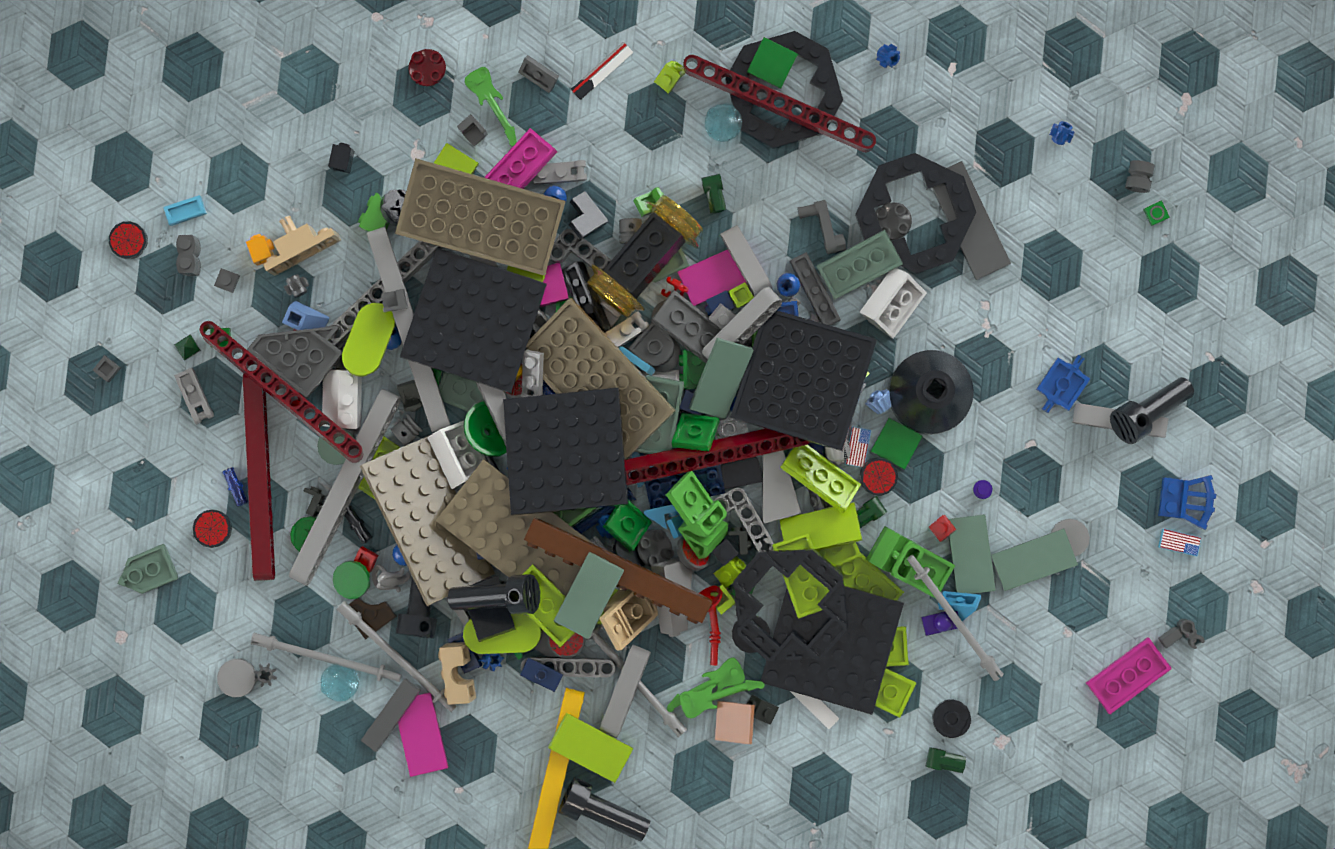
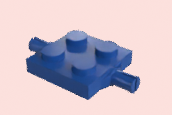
(1063, 384)

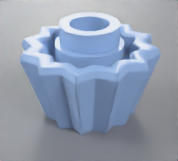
(879, 401)

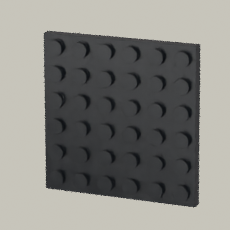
(473, 320)
(804, 379)
(565, 451)
(854, 666)

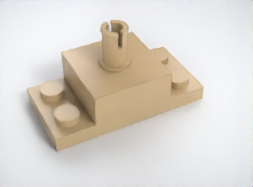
(298, 245)
(626, 617)

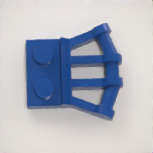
(1174, 499)

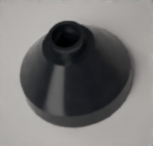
(918, 408)

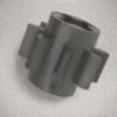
(296, 286)
(266, 669)

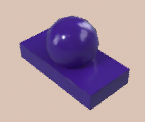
(937, 623)

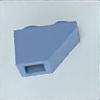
(303, 317)

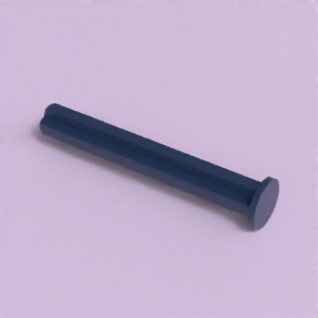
(593, 518)

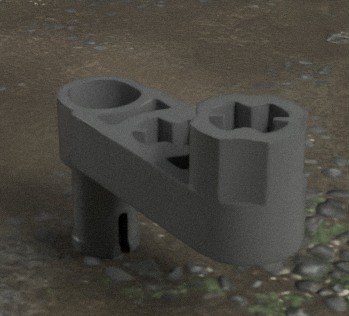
(832, 242)

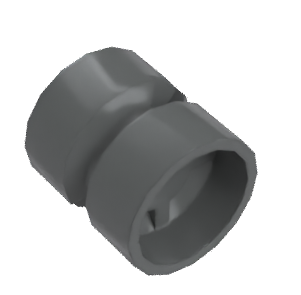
(1140, 176)

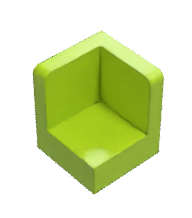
(741, 295)
(726, 601)

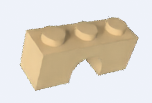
(456, 688)

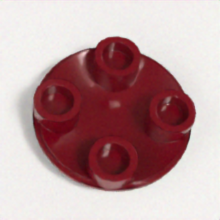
(427, 67)

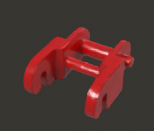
(677, 285)

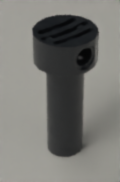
(1134, 420)
(519, 595)
(417, 620)
(580, 801)

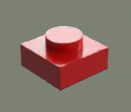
(942, 528)
(366, 558)

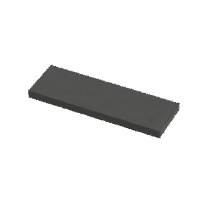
(981, 243)

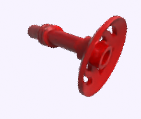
(714, 621)

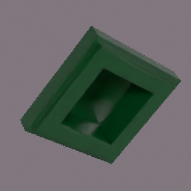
(187, 347)

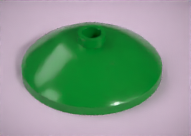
(475, 423)

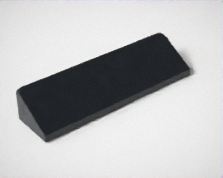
(584, 295)

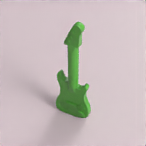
(481, 84)
(728, 674)
(695, 702)

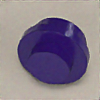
(982, 489)

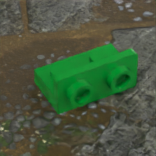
(692, 370)

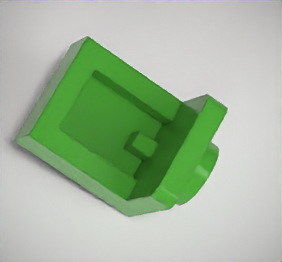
(652, 197)

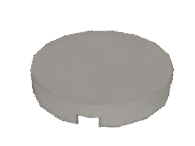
(1076, 533)
(236, 677)

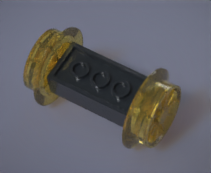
(645, 255)

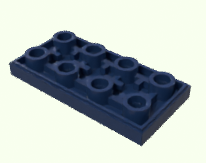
(709, 477)

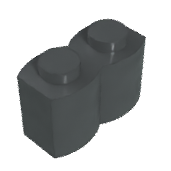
(189, 251)

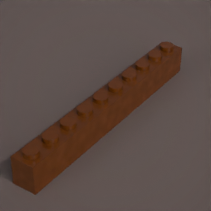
(636, 578)

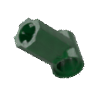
(713, 189)
(870, 511)
(940, 759)

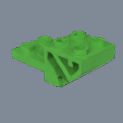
(702, 517)
(891, 555)

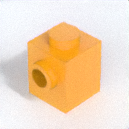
(260, 248)

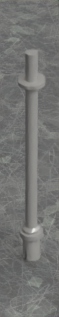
(355, 619)
(272, 643)
(986, 660)
(668, 717)

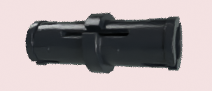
(357, 525)

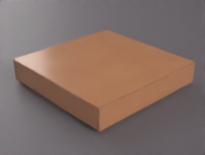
(734, 722)

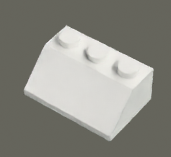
(893, 302)
(342, 398)
(455, 454)

